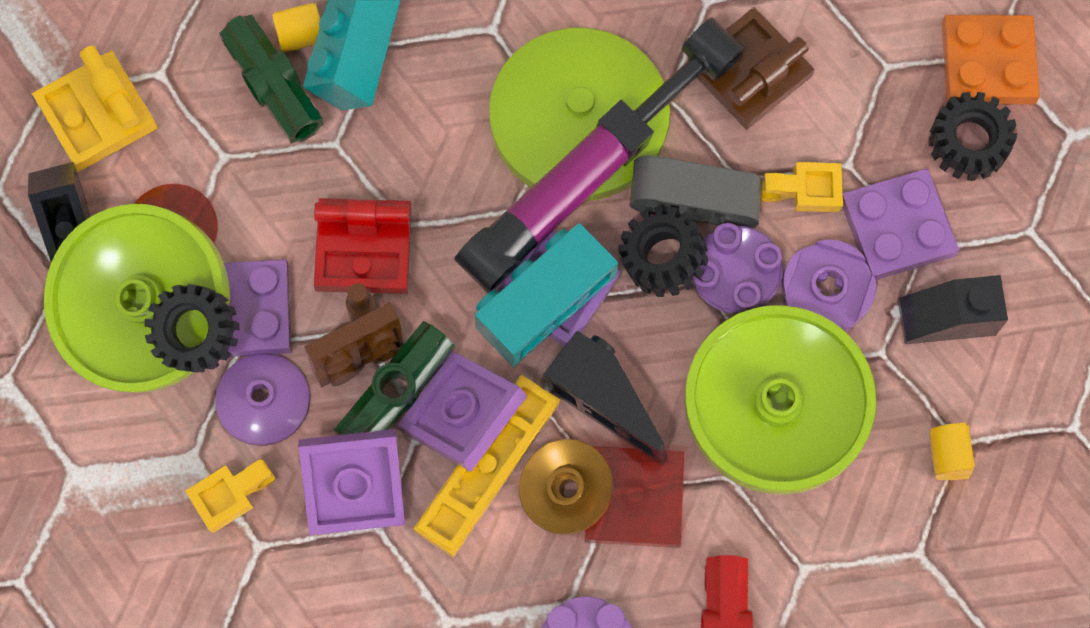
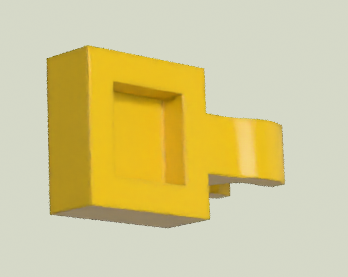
(812, 185)
(224, 496)

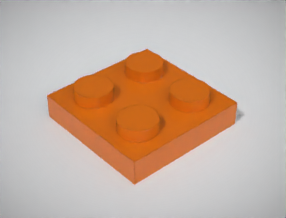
(991, 57)

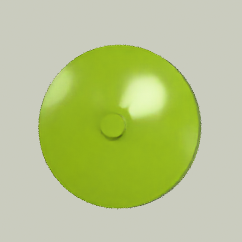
(558, 92)
(108, 280)
(780, 399)

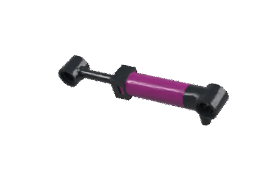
(614, 142)

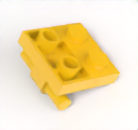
(94, 109)

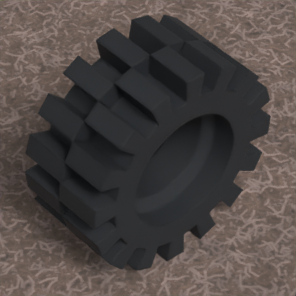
(983, 114)
(649, 233)
(164, 325)

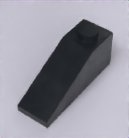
(596, 385)

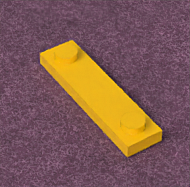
(469, 494)

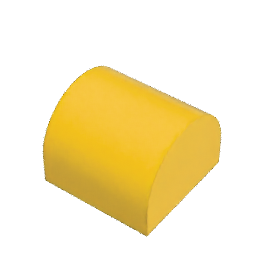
(297, 27)
(952, 451)

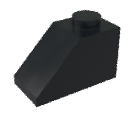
(57, 203)
(954, 310)

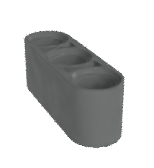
(701, 190)

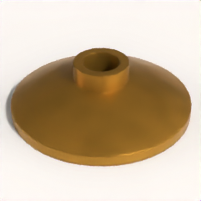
(548, 474)

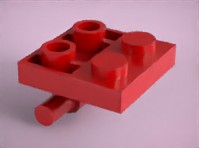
(362, 245)

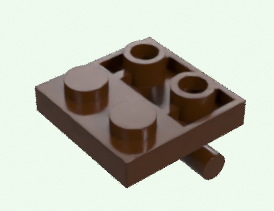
(764, 72)
(370, 337)

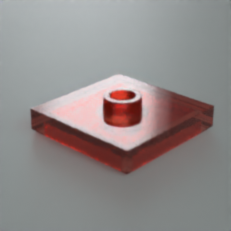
(643, 501)

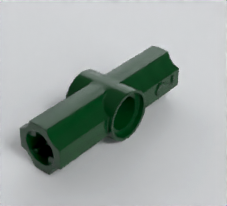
(271, 78)
(415, 365)

